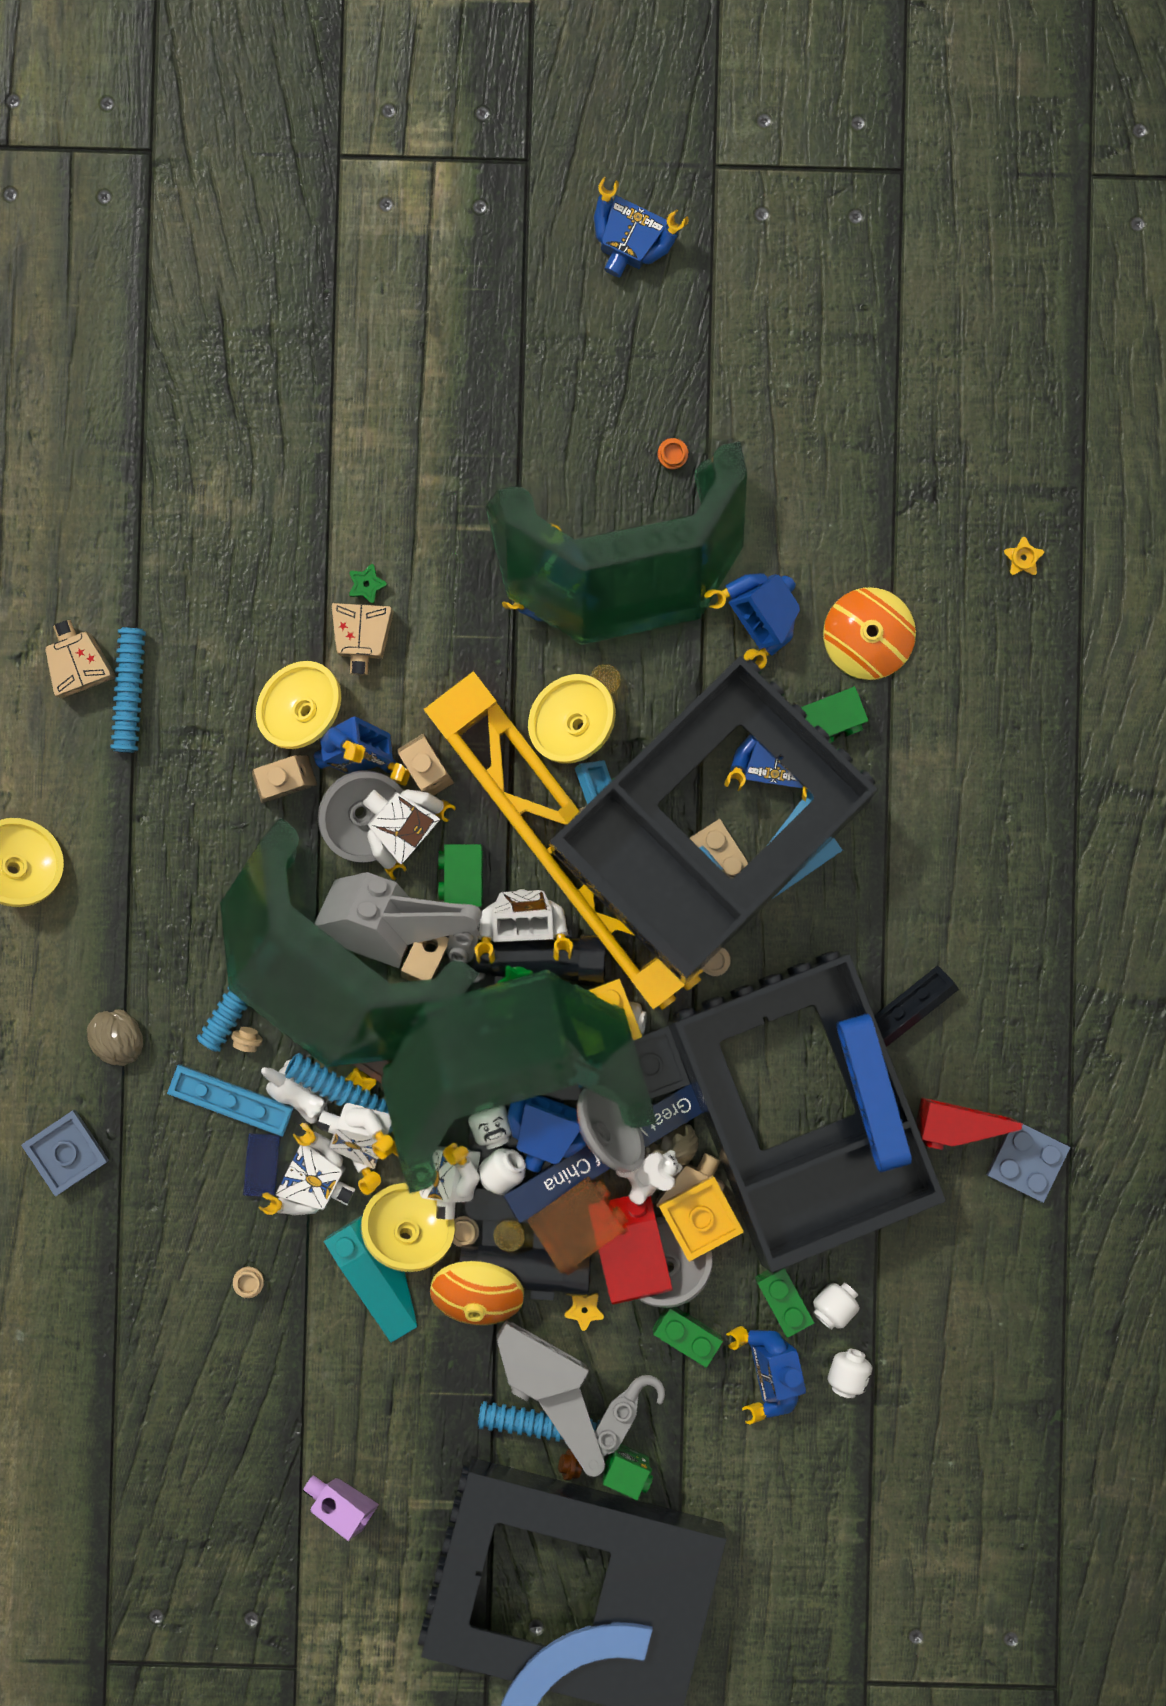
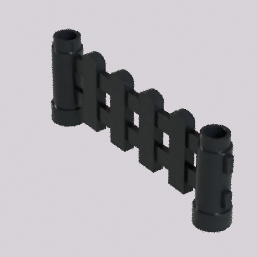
(533, 1264)

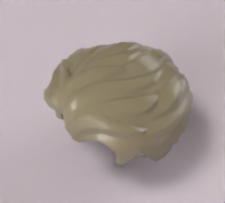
(115, 1037)
(681, 1140)

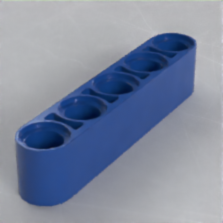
(874, 1093)

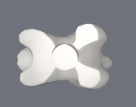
(288, 1092)
(653, 1174)

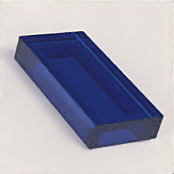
(261, 1164)

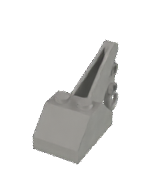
(382, 920)
(555, 1379)

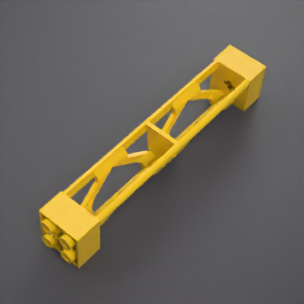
(454, 715)

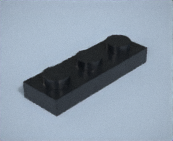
(914, 1004)

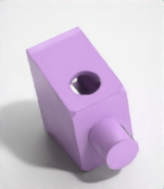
(351, 1509)

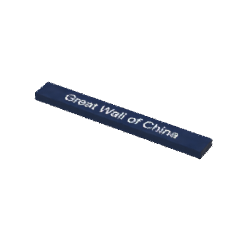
(558, 1179)

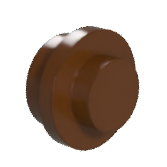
(569, 1466)

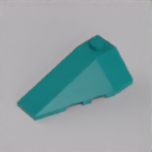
(378, 1286)

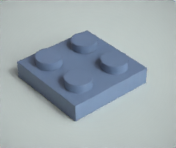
(65, 1152)
(1028, 1162)

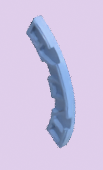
(573, 1651)

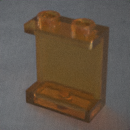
(578, 1224)

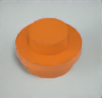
(672, 453)

